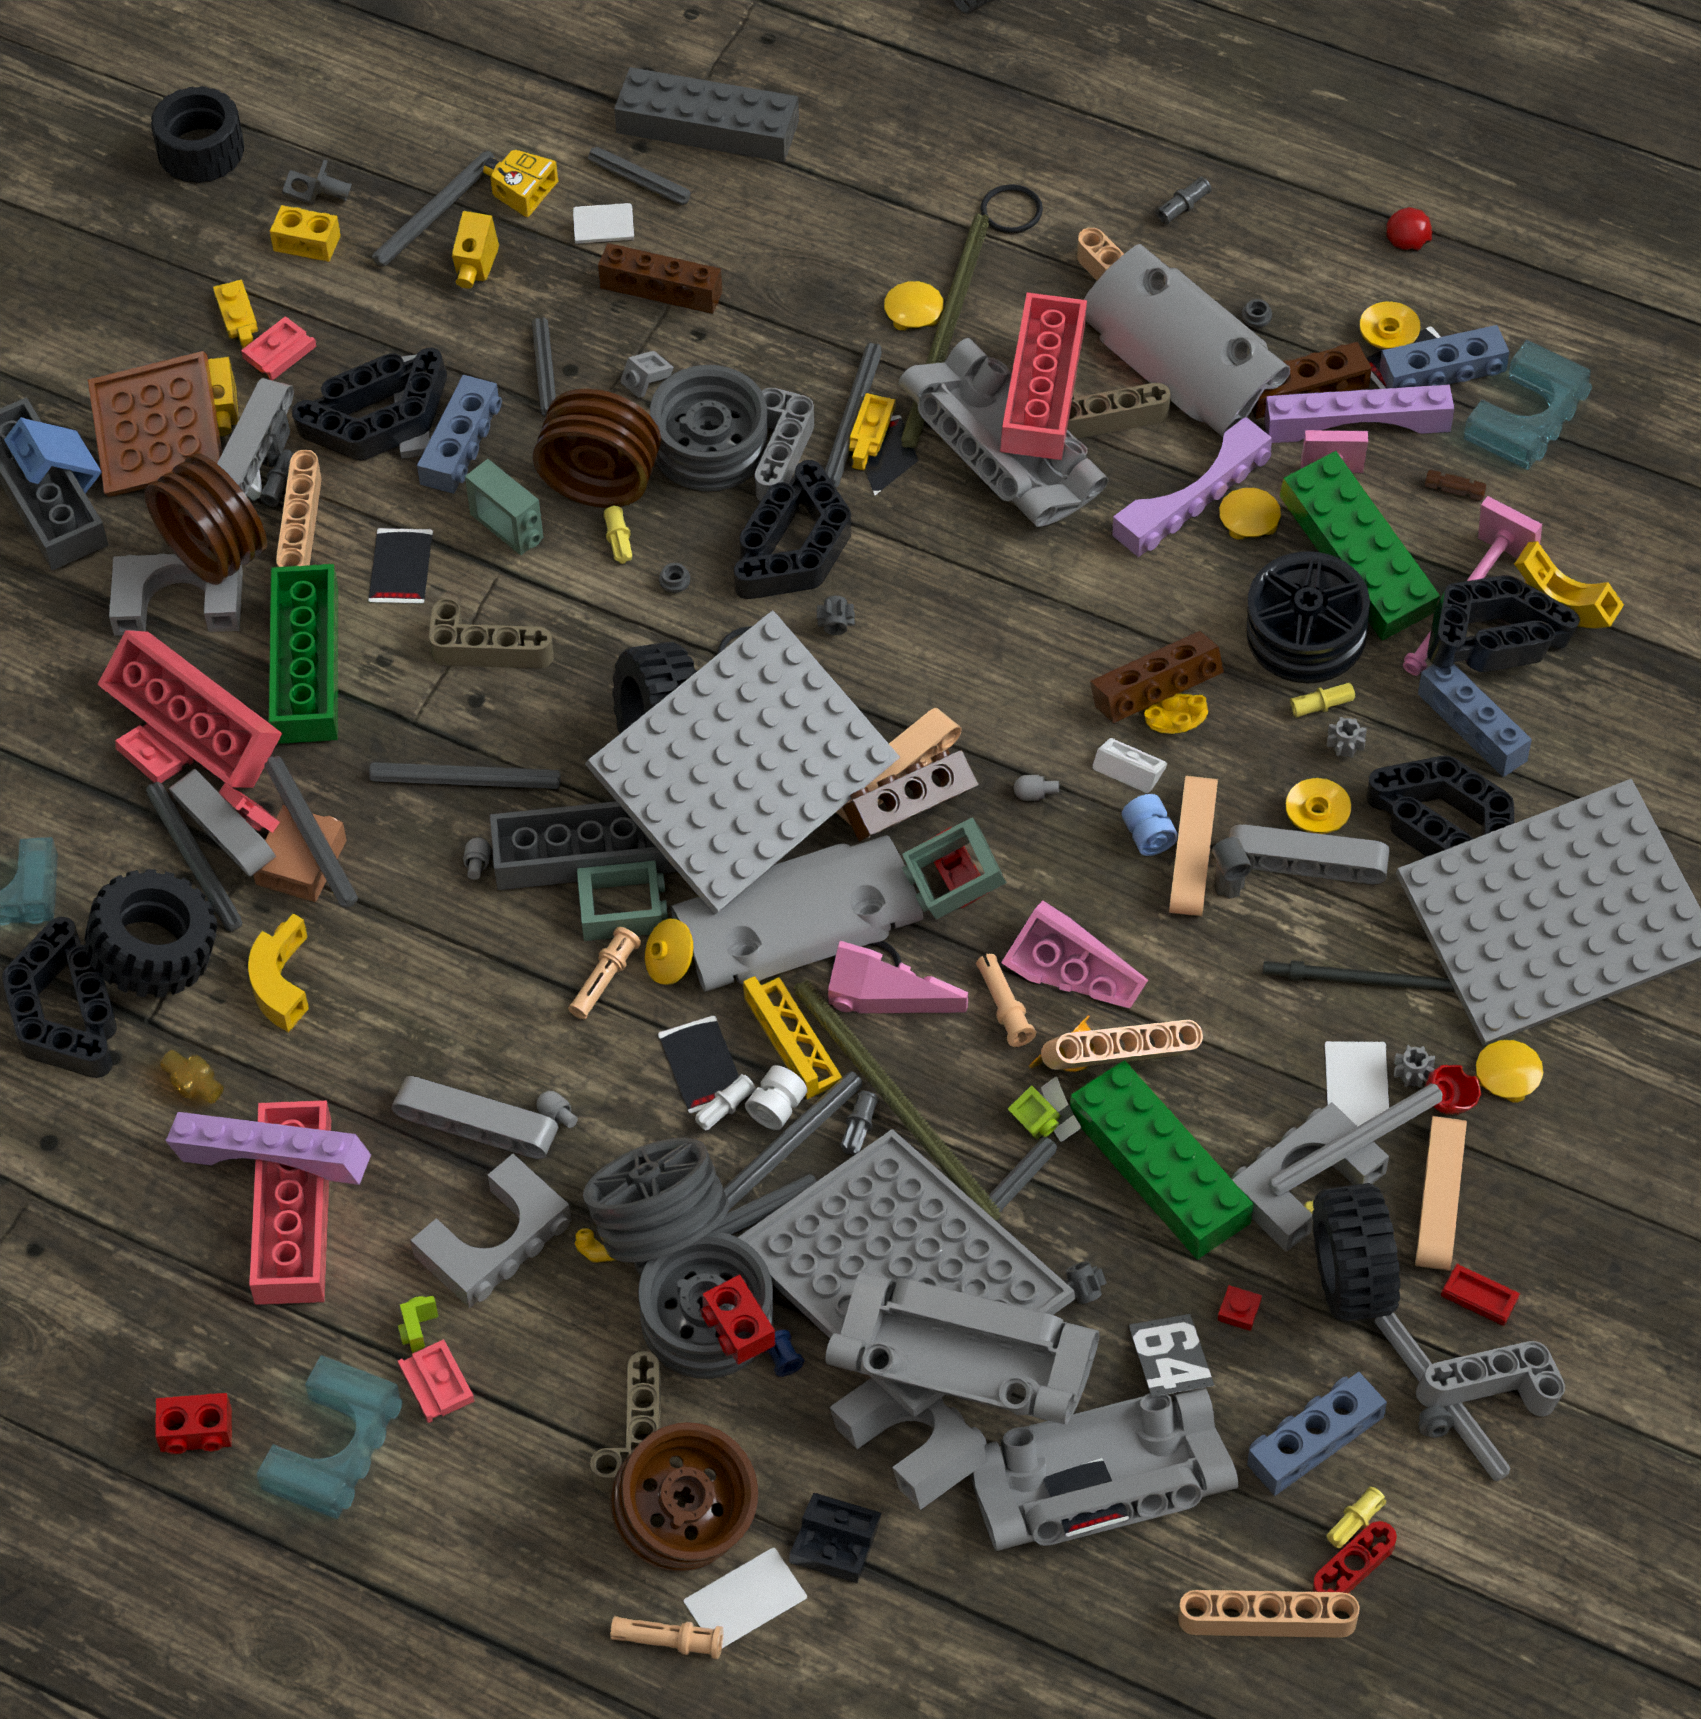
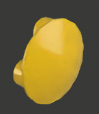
(913, 305)
(1250, 513)
(1177, 713)
(1509, 1069)

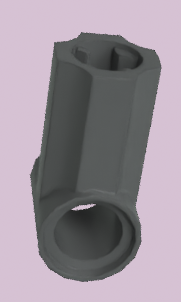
(1231, 867)

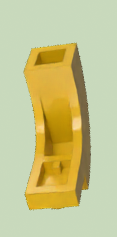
(1594, 603)
(275, 996)

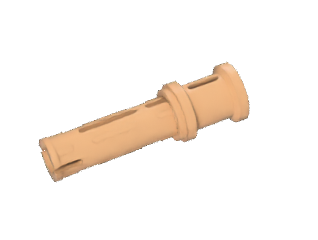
(614, 962)
(1009, 1012)
(684, 1638)

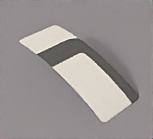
(1067, 1122)

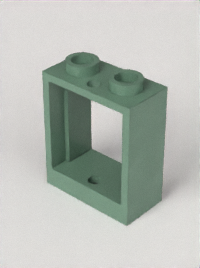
(504, 507)
(940, 846)
(639, 922)

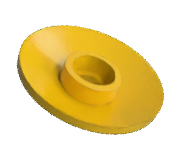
(1389, 325)
(1321, 796)
(669, 951)

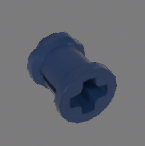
(784, 1355)

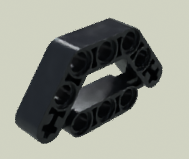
(327, 418)
(770, 574)
(1534, 620)
(1392, 791)
(88, 1050)

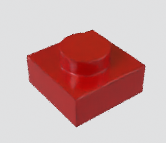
(1239, 1308)

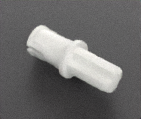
(725, 1102)

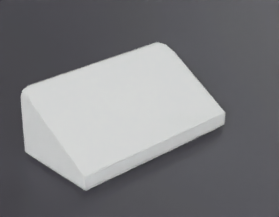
(603, 223)
(1128, 765)

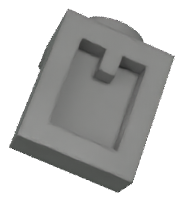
(644, 369)

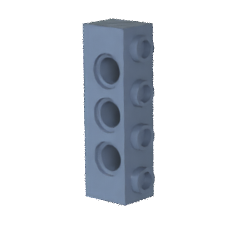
(1445, 359)
(459, 434)
(1475, 717)
(1280, 1469)

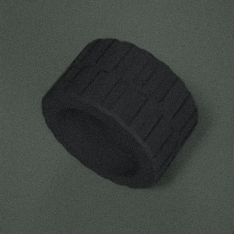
(193, 110)

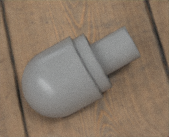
(1034, 787)
(476, 856)
(557, 1108)

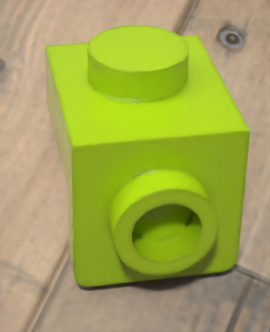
(1035, 1113)
(415, 1311)

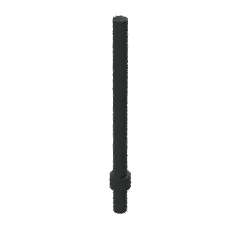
(1297, 971)

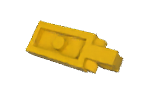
(236, 311)
(870, 428)

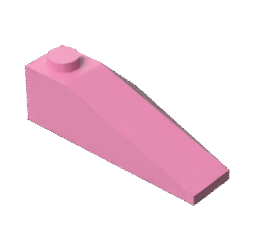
(1067, 956)
(869, 985)

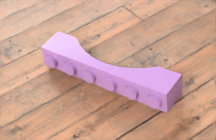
(1417, 408)
(1150, 520)
(319, 1152)

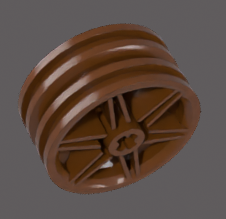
(597, 448)
(206, 518)
(699, 1449)

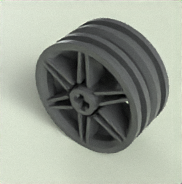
(708, 445)
(656, 1199)
(665, 1282)

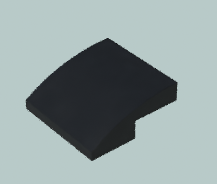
(835, 1537)

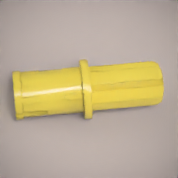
(618, 534)
(1322, 699)
(1356, 1517)

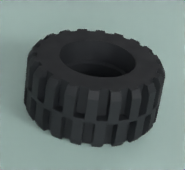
(646, 677)
(142, 965)
(1356, 1252)

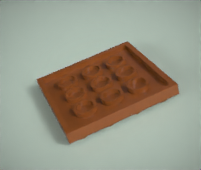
(153, 420)

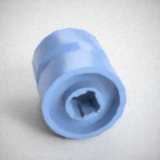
(1149, 823)

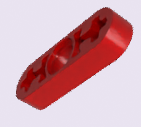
(1358, 1547)

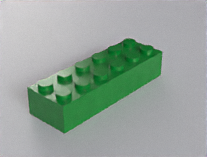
(1350, 527)
(304, 653)
(1161, 1159)

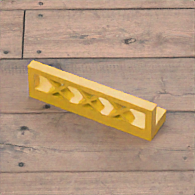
(785, 1040)

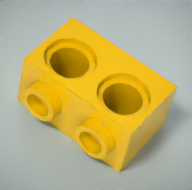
(305, 233)

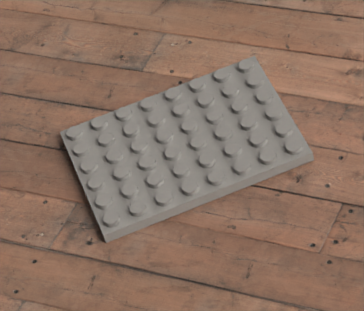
(742, 761)
(1556, 911)
(895, 1220)

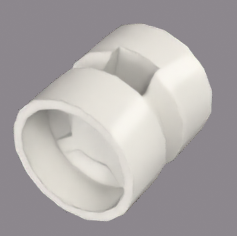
(777, 1096)

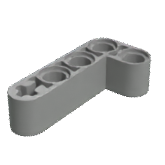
(793, 423)
(1447, 1384)

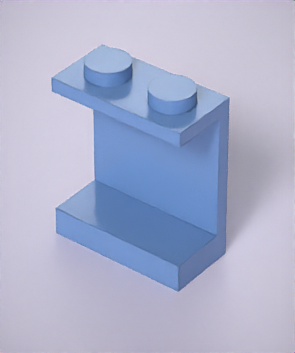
(44, 445)

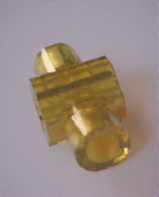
(192, 1076)

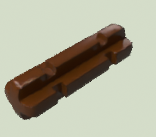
(1455, 484)

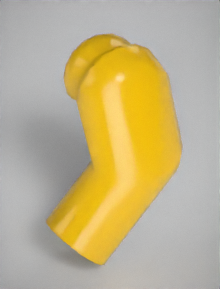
(590, 1247)

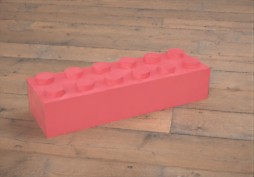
(1043, 376)
(189, 709)
(289, 1217)

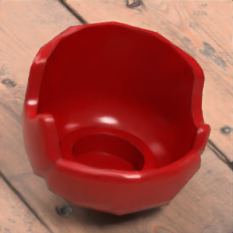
(1409, 229)
(1458, 1089)

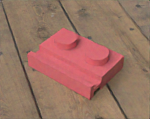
(278, 348)
(152, 753)
(248, 809)
(436, 1381)

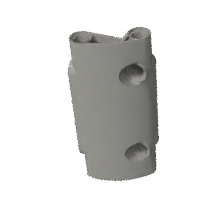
(1182, 339)
(967, 408)
(801, 913)
(965, 1346)
(1155, 1450)

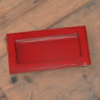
(1480, 1294)

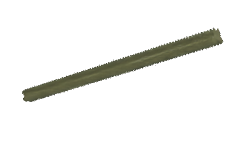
(949, 317)
(894, 1097)

